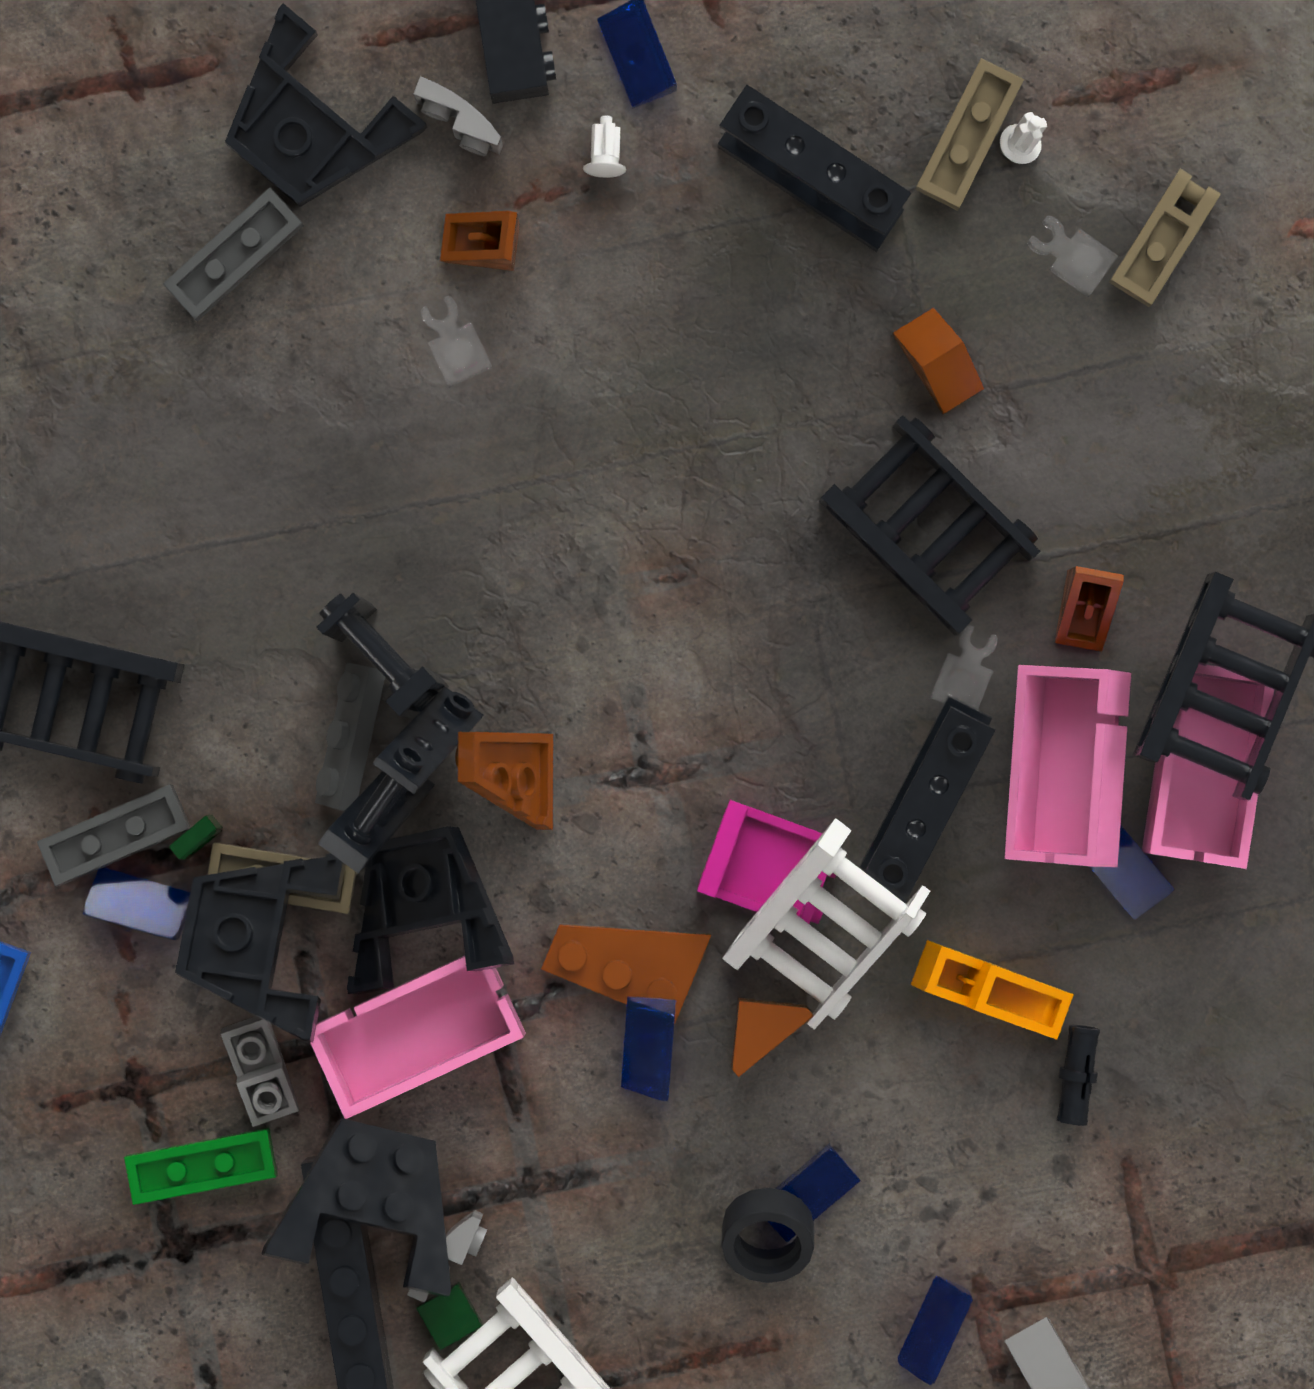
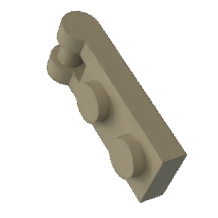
(1163, 239)

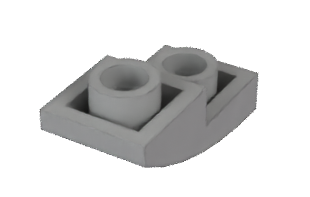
(470, 126)
(259, 1070)
(460, 1239)
(1044, 1358)

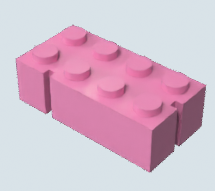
(1067, 766)
(1194, 806)
(414, 1034)

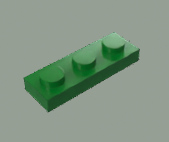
(201, 1166)

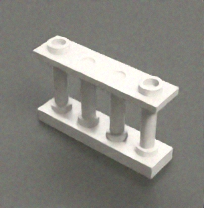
(804, 886)
(546, 1347)

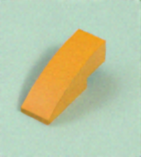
(991, 989)

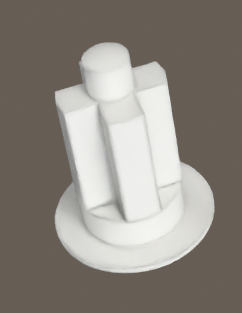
(1022, 140)
(605, 150)

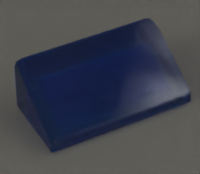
(637, 53)
(1136, 880)
(137, 903)
(648, 1046)
(818, 1185)
(935, 1329)

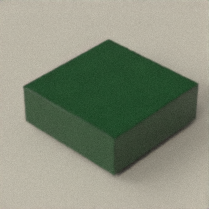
(196, 837)
(449, 1316)

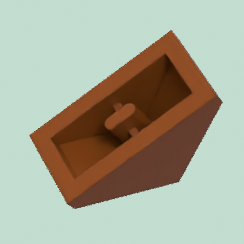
(481, 239)
(939, 360)
(1087, 607)
(761, 1028)

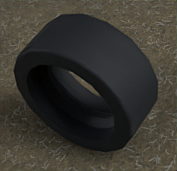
(765, 1264)

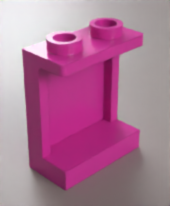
(754, 857)

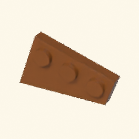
(510, 772)
(627, 961)

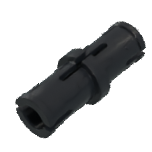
(1078, 1075)

